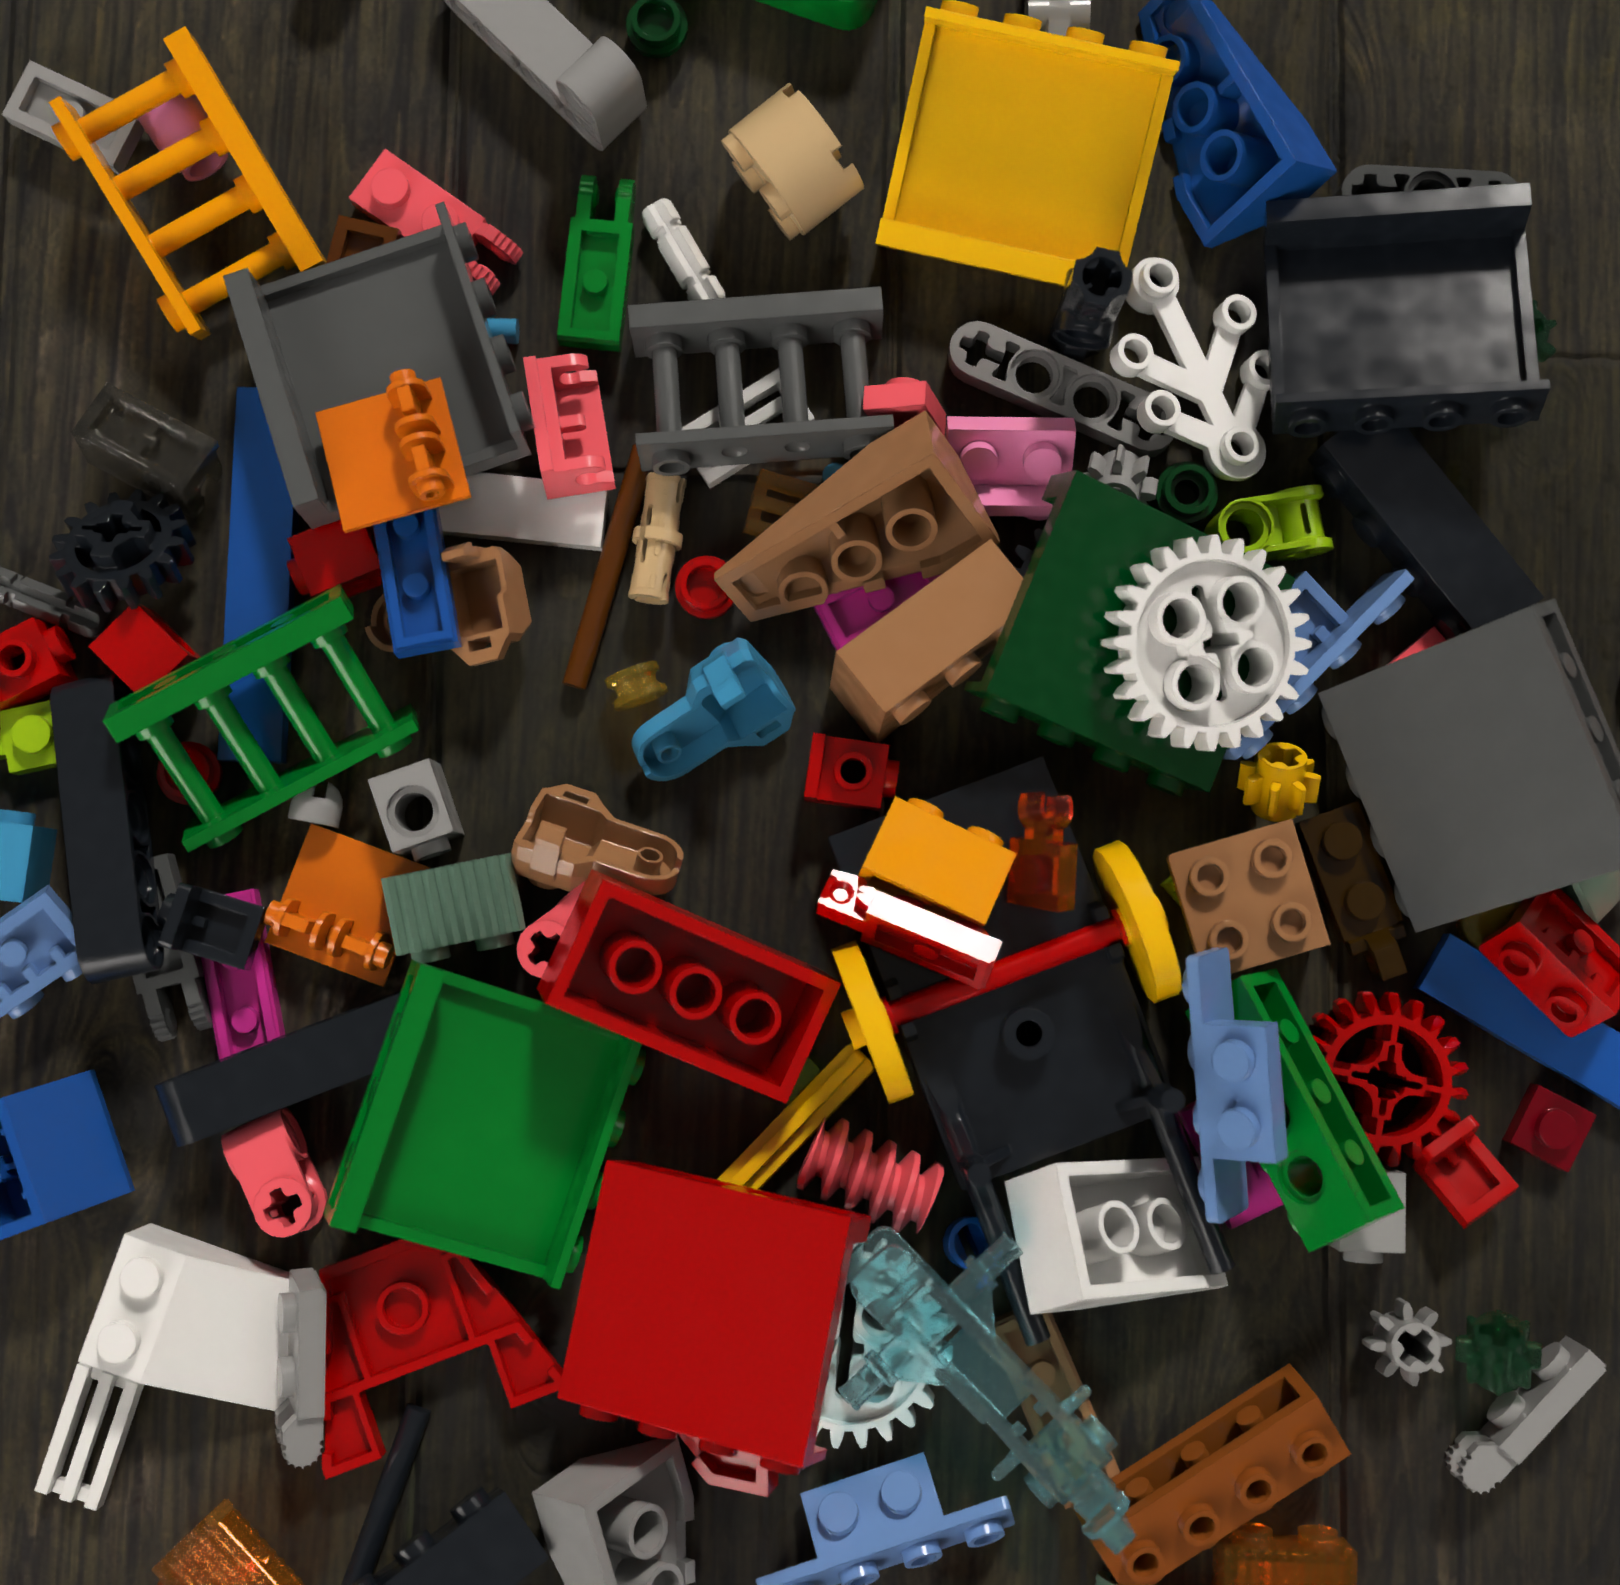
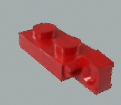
(909, 930)

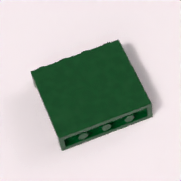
(1051, 647)

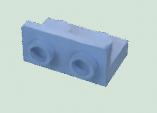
(35, 951)

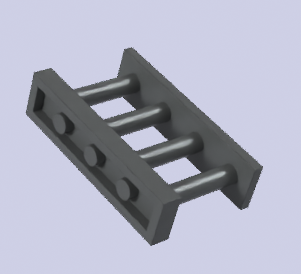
(754, 322)

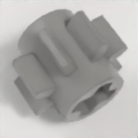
(1124, 472)
(1423, 1354)

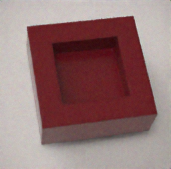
(1549, 1127)

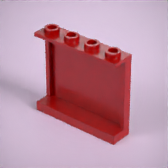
(710, 1312)

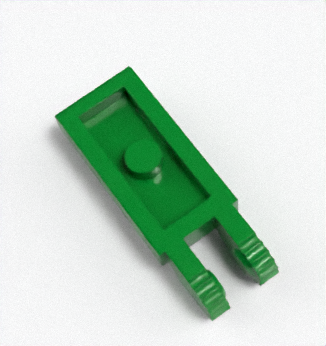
(597, 270)

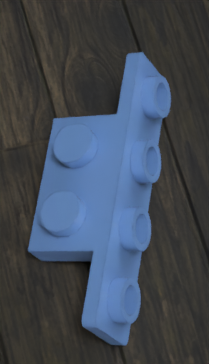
(1332, 638)
(1236, 1085)
(884, 1521)

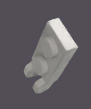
(302, 1372)
(1524, 1416)

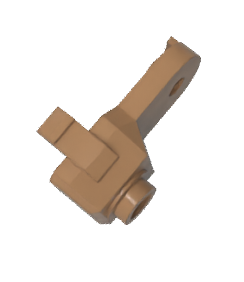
(487, 600)
(574, 832)

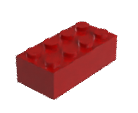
(687, 987)

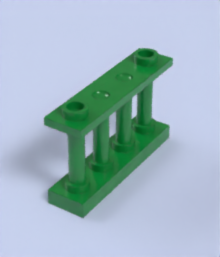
(266, 656)

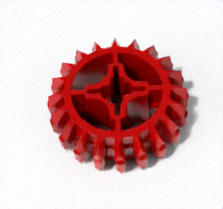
(1385, 1054)

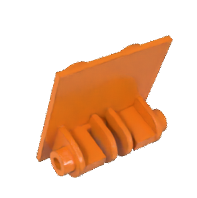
(393, 452)
(338, 905)

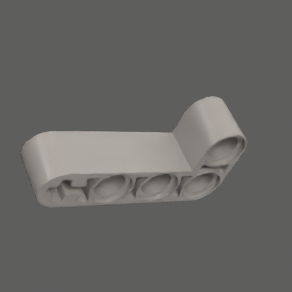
(582, 81)

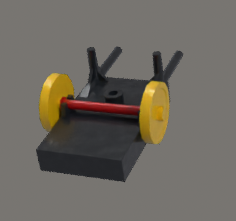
(1063, 971)

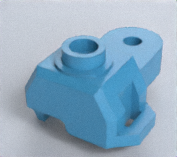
(727, 703)

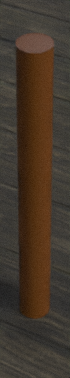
(606, 574)

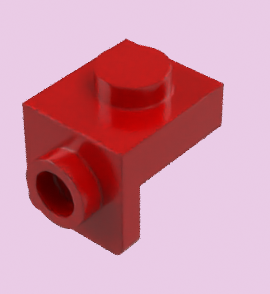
(1463, 1171)

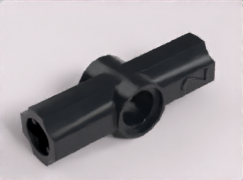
(1090, 304)

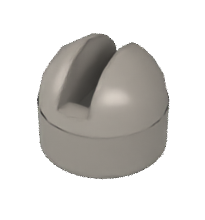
(317, 810)

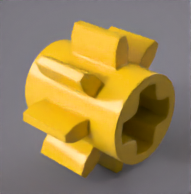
(1279, 782)

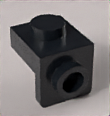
(211, 925)

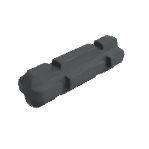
(51, 604)

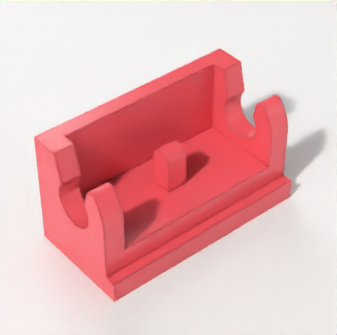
(568, 425)

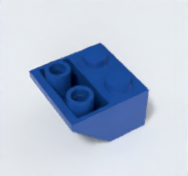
(57, 1153)

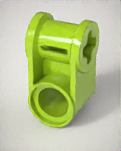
(1281, 523)

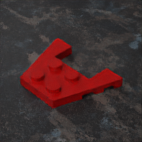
(406, 1311)

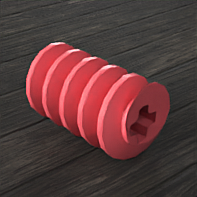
(871, 1175)

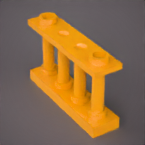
(221, 133)

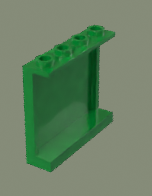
(485, 1125)

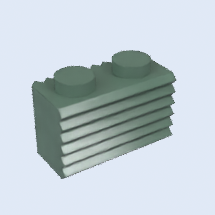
(454, 906)

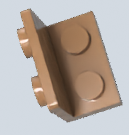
(1249, 896)

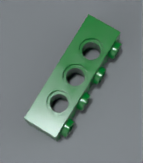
(1319, 1128)

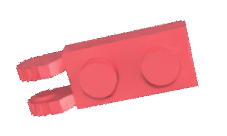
(406, 200)

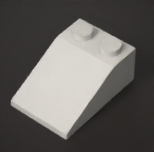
(1104, 1235)
(190, 1319)

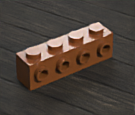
(1221, 1475)

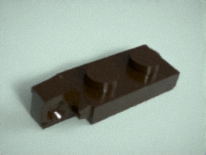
(1354, 887)

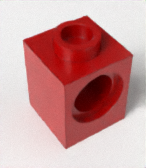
(332, 557)
(141, 647)

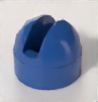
(974, 1235)

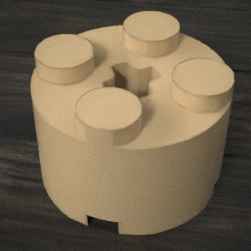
(792, 161)

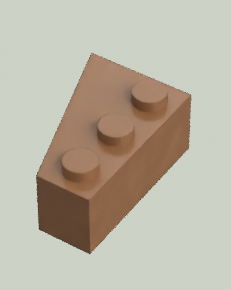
(926, 643)

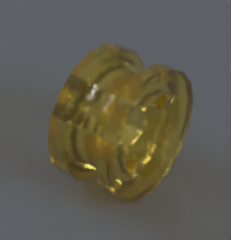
(636, 685)

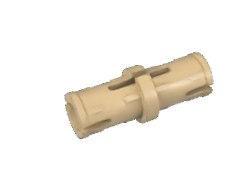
(657, 539)

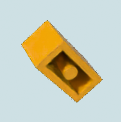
(937, 862)

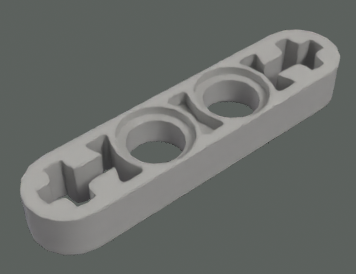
(1057, 400)

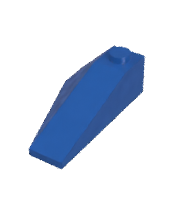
(1229, 124)

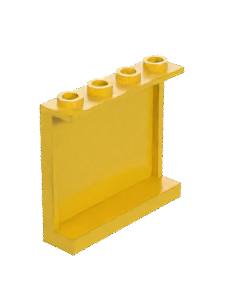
(1023, 144)

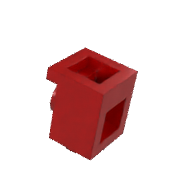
(45, 664)
(828, 787)

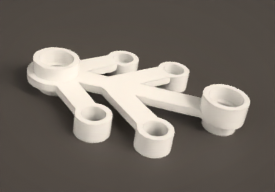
(1196, 376)

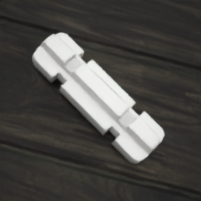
(681, 251)

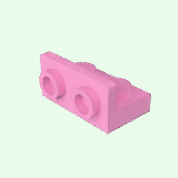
(1013, 459)

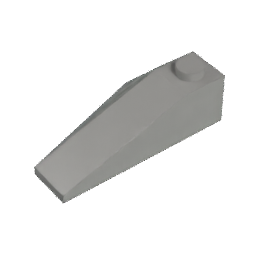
(620, 1517)

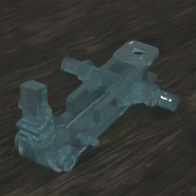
(982, 1374)

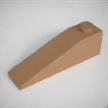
(879, 517)

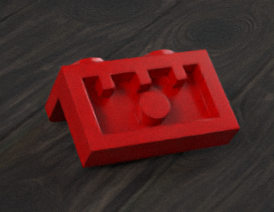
(1559, 961)

